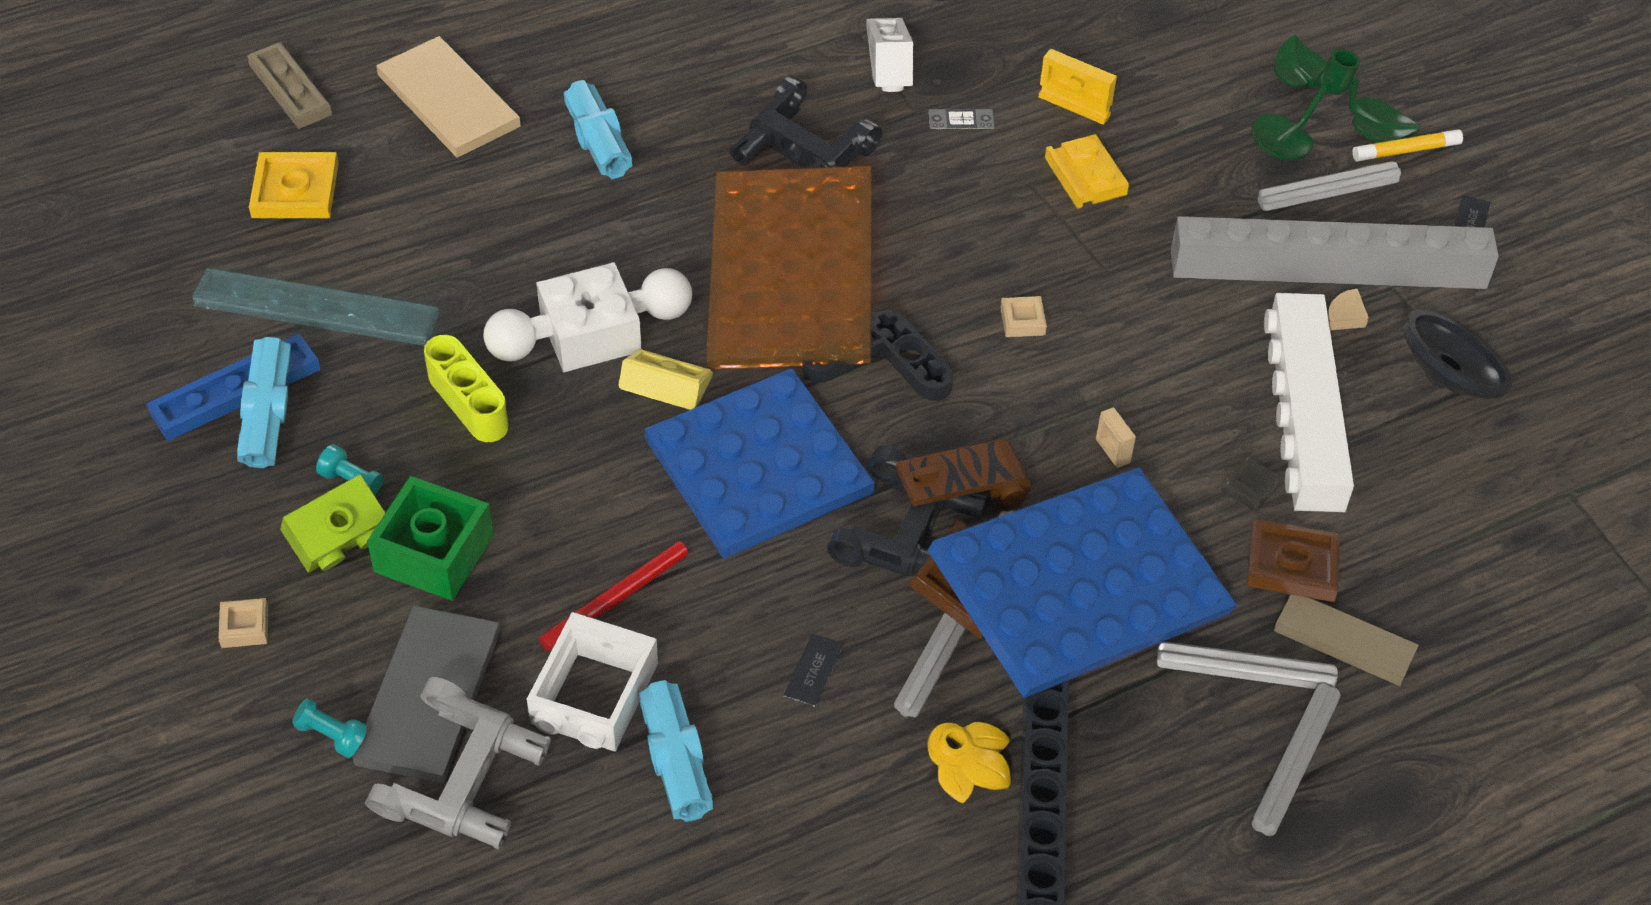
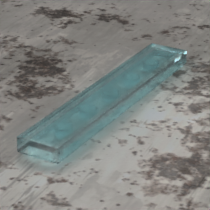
(316, 306)

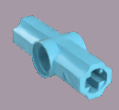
(597, 129)
(264, 402)
(675, 751)

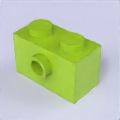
(333, 524)

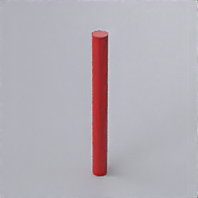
(621, 590)

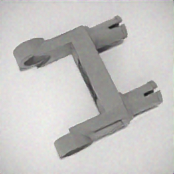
(454, 809)

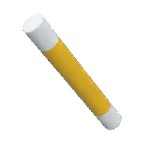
(1407, 145)

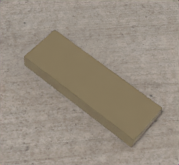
(289, 85)
(1346, 638)

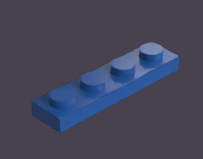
(220, 392)

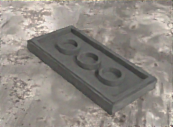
(403, 730)

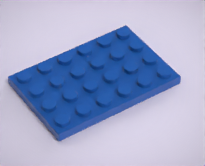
(1080, 580)

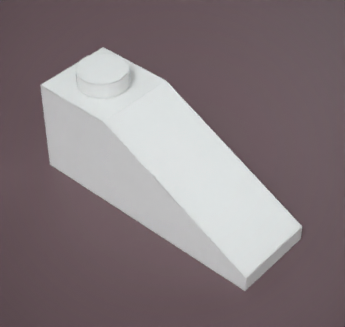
(890, 53)

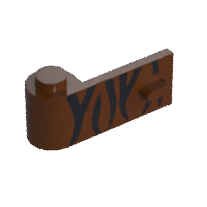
(966, 471)

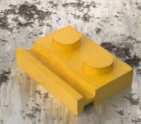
(1077, 86)
(1087, 171)

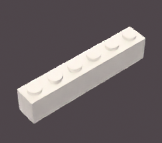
(1308, 403)

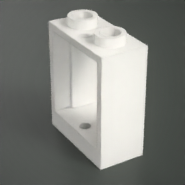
(604, 644)

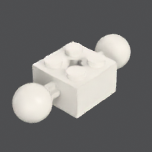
(588, 316)

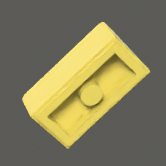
(664, 379)

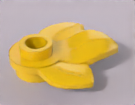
(975, 760)

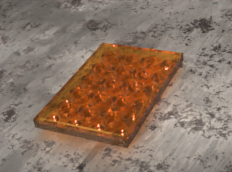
(791, 268)

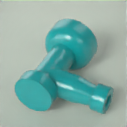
(334, 463)
(347, 735)

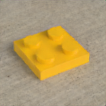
(294, 185)

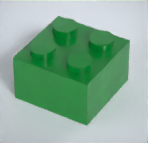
(431, 538)

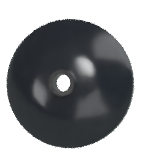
(1455, 356)

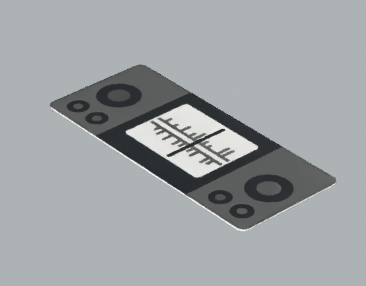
(961, 119)

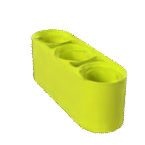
(466, 388)

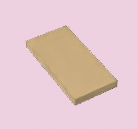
(448, 96)

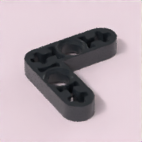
(883, 344)

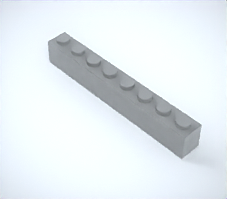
(1333, 252)

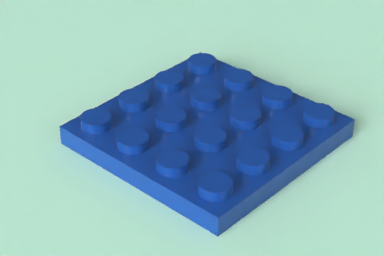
(758, 462)

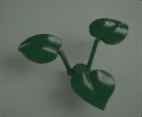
(1302, 67)

